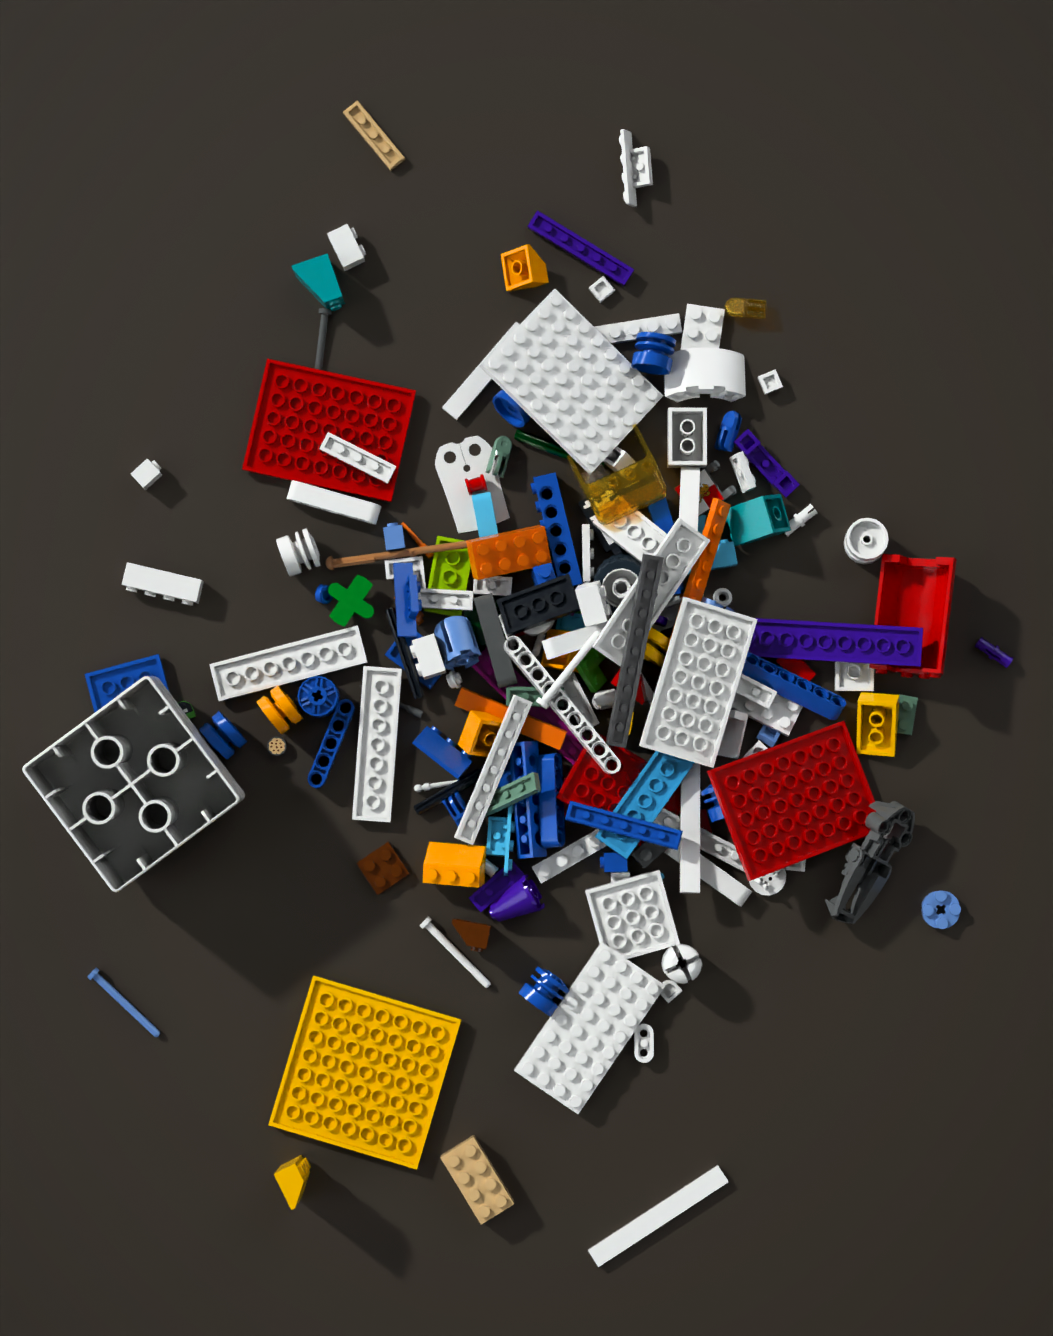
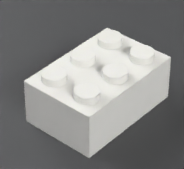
(686, 437)

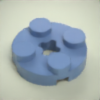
(940, 898)

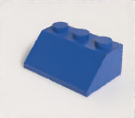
(443, 751)

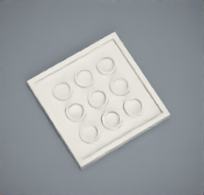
(633, 915)

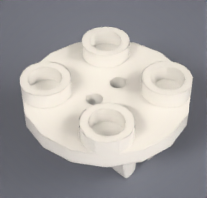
(766, 887)

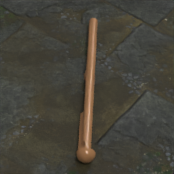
(371, 558)

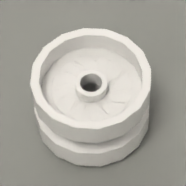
(871, 531)

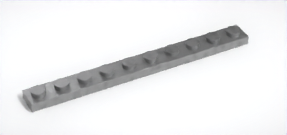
(634, 650)

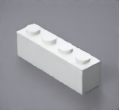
(162, 583)

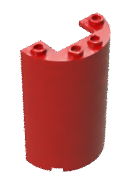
(920, 596)

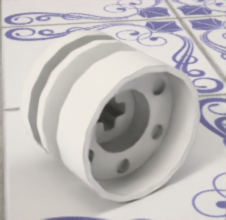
(298, 552)

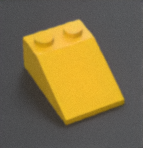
(877, 724)

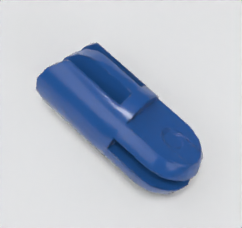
(728, 431)
(458, 812)

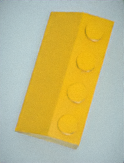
(293, 1178)

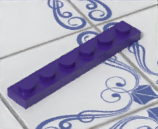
(580, 248)

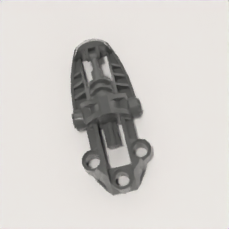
(869, 862)

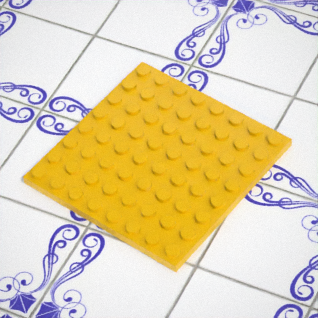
(364, 1072)

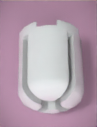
(679, 974)

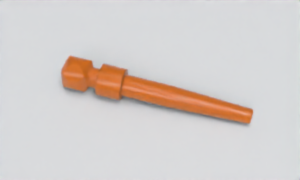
(416, 539)

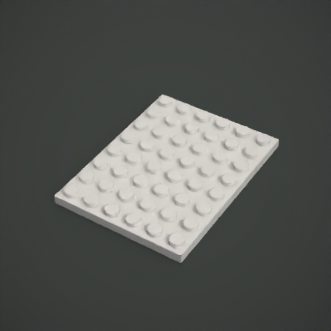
(571, 381)

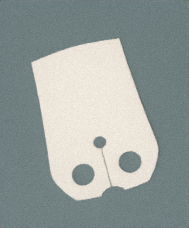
(453, 482)

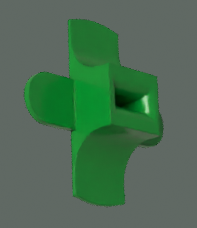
(351, 600)

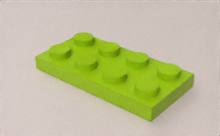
(450, 572)

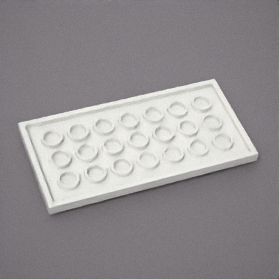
(698, 682)
(589, 1028)

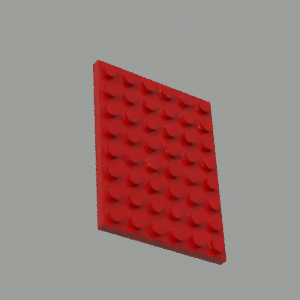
(306, 403)
(794, 800)

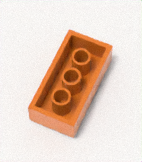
(508, 552)

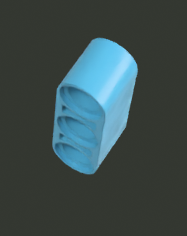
(484, 514)

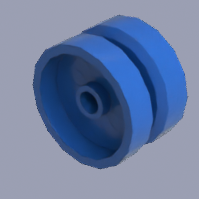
(510, 410)
(220, 737)

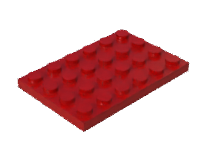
(595, 788)

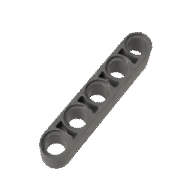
(495, 640)

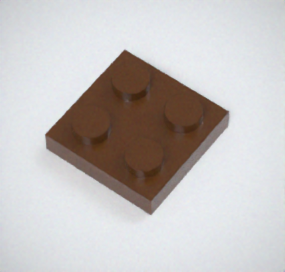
(383, 868)

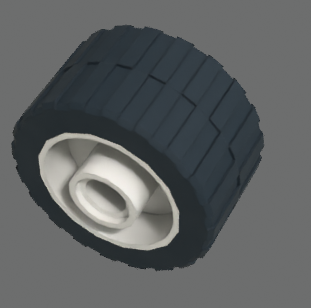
(617, 576)

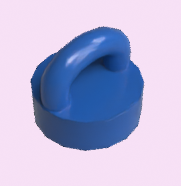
(322, 595)

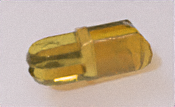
(746, 308)

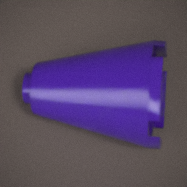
(517, 900)

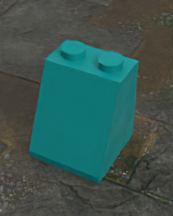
(320, 281)
(757, 519)

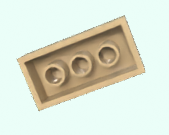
(477, 1179)

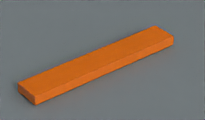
(531, 728)

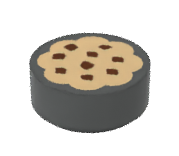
(277, 746)

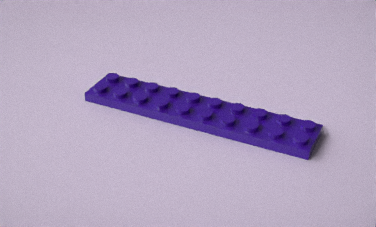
(837, 642)

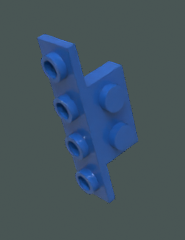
(406, 599)

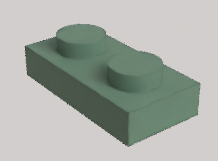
(907, 712)

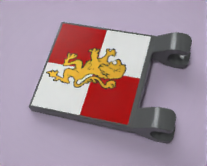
(708, 488)

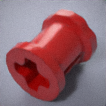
(476, 484)

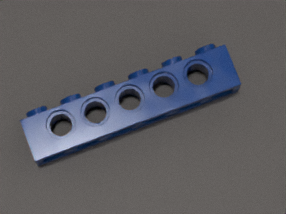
(550, 483)
(526, 812)

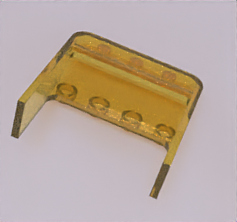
(624, 489)

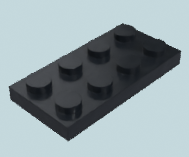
(538, 605)

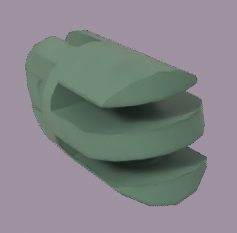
(501, 451)

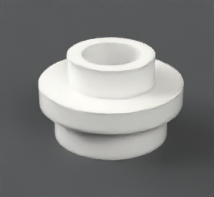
(724, 591)
(454, 679)

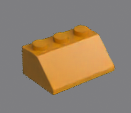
(454, 864)

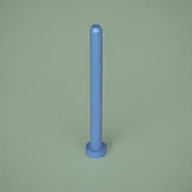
(123, 1002)

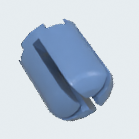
(457, 642)

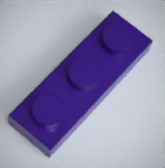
(495, 887)

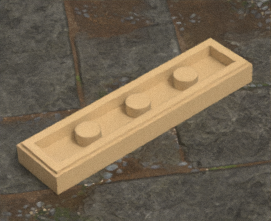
(374, 135)

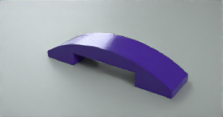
(766, 464)

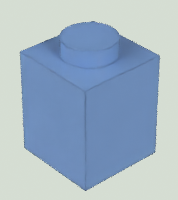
(394, 537)

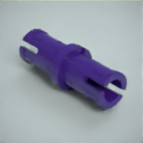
(993, 652)

